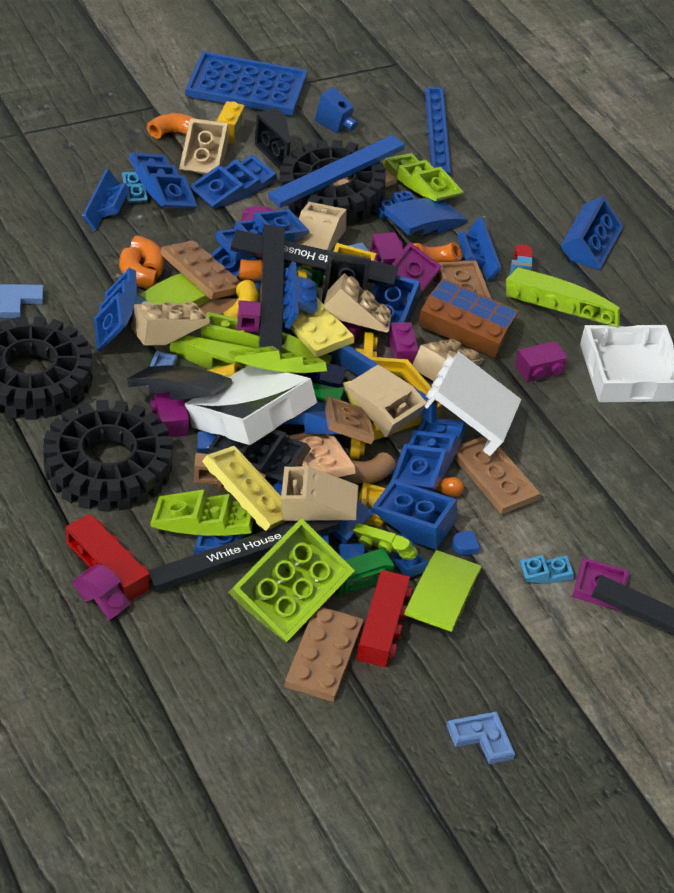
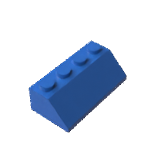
(592, 234)

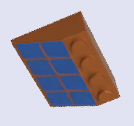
(467, 317)

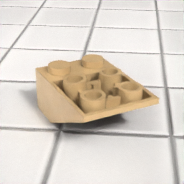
(324, 223)
(354, 305)
(166, 321)
(433, 355)
(386, 399)
(317, 496)

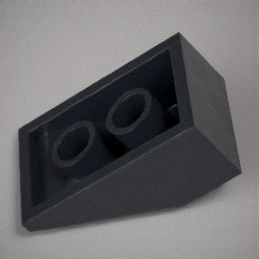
(272, 135)
(351, 265)

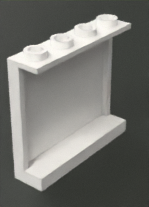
(475, 399)

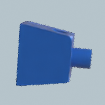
(335, 112)

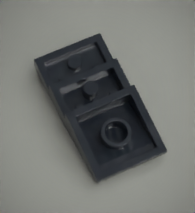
(180, 381)
(268, 453)

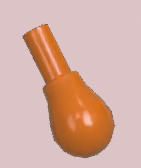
(451, 487)

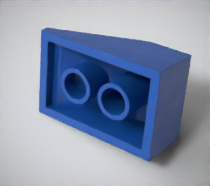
(400, 299)
(417, 512)

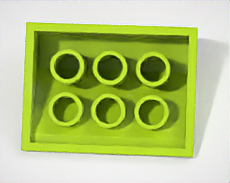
(291, 581)

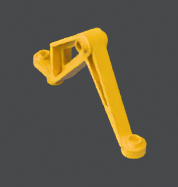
(400, 368)

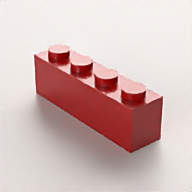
(98, 547)
(383, 618)

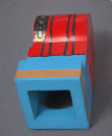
(522, 258)

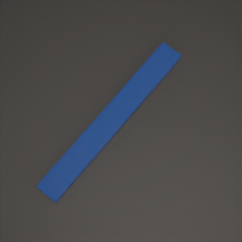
(437, 128)
(336, 171)
(360, 364)

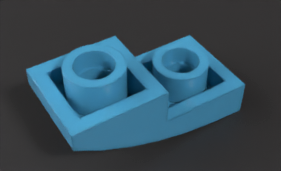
(137, 191)
(546, 571)

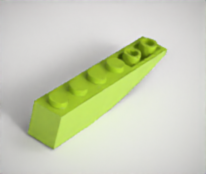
(561, 296)
(223, 329)
(206, 352)

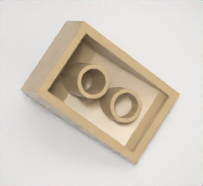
(204, 146)

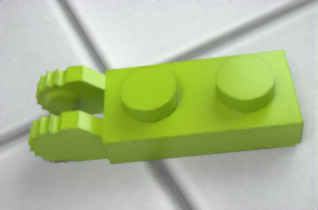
(383, 539)

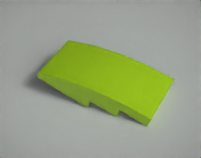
(422, 177)
(175, 290)
(271, 359)
(201, 515)
(443, 590)

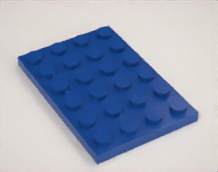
(246, 82)

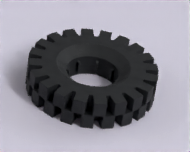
(358, 196)
(53, 387)
(118, 482)

